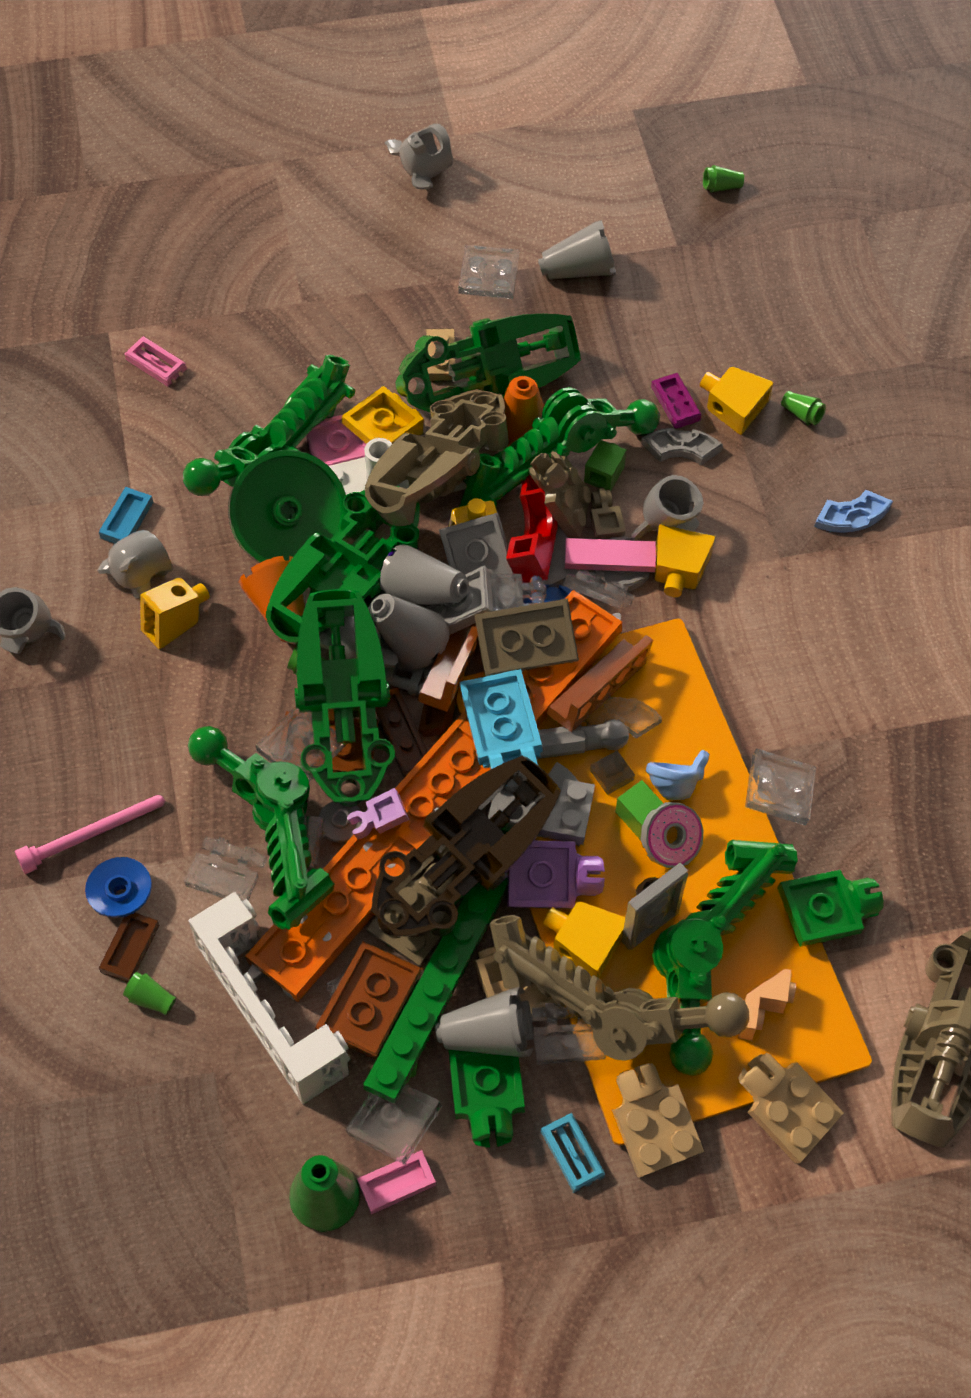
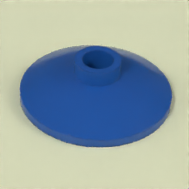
(113, 876)

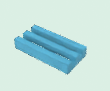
(586, 1179)

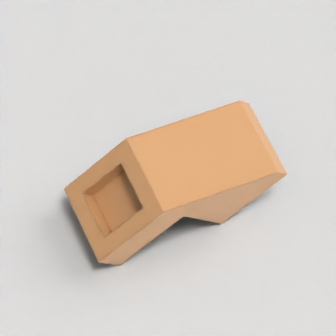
(768, 997)

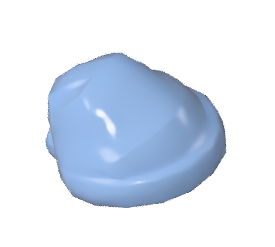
(676, 780)

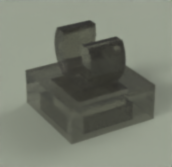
(612, 772)

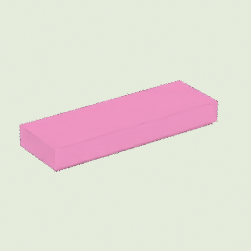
(610, 555)

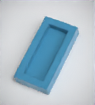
(126, 515)

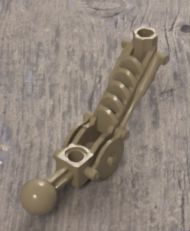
(620, 1020)

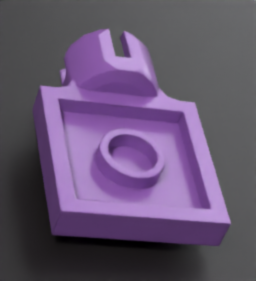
(553, 876)

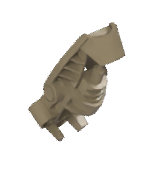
(440, 458)
(942, 1039)

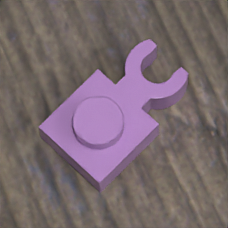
(382, 813)

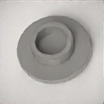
(336, 823)

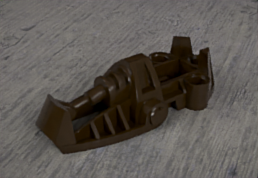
(467, 846)

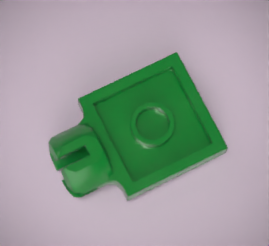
(829, 906)
(486, 1094)

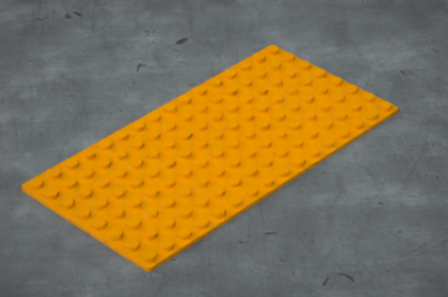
(813, 1029)

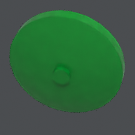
(284, 502)

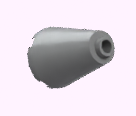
(579, 255)
(421, 578)
(409, 630)
(489, 1026)

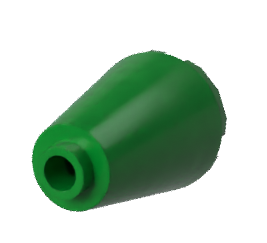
(324, 1194)

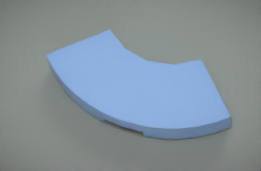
(853, 514)

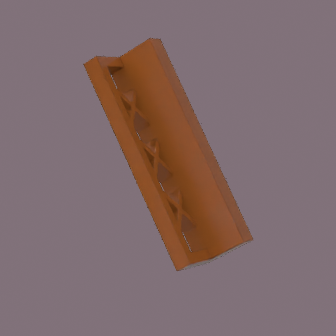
(449, 669)
(599, 683)

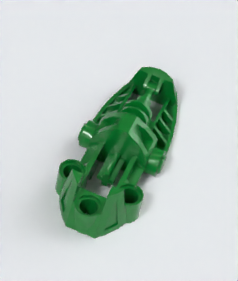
(490, 357)
(345, 561)
(342, 691)

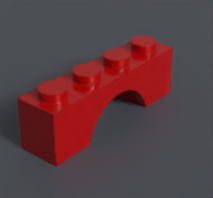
(533, 551)

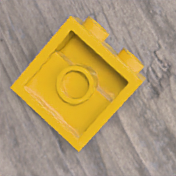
(383, 416)

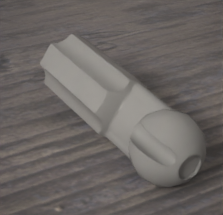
(562, 742)

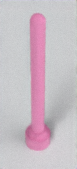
(31, 857)

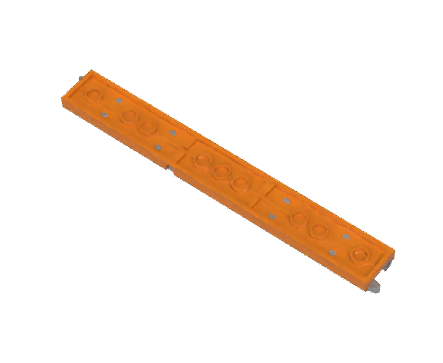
(305, 952)

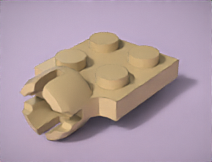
(788, 1105)
(654, 1121)

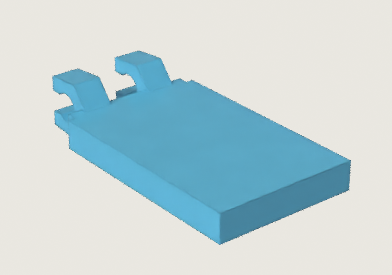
(501, 718)

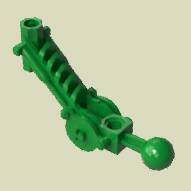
(304, 409)
(566, 425)
(279, 807)
(695, 946)

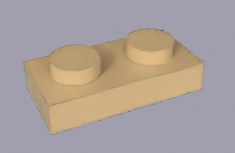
(440, 371)

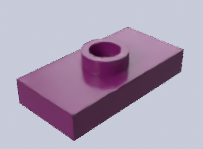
(676, 400)

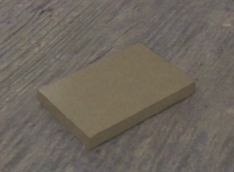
(526, 637)

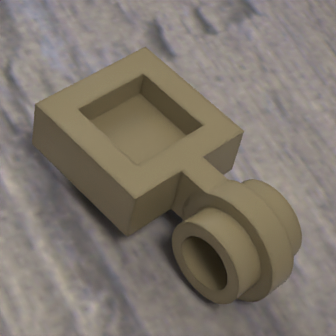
(605, 519)

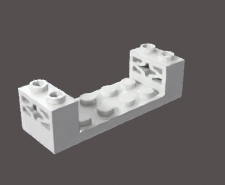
(309, 1065)

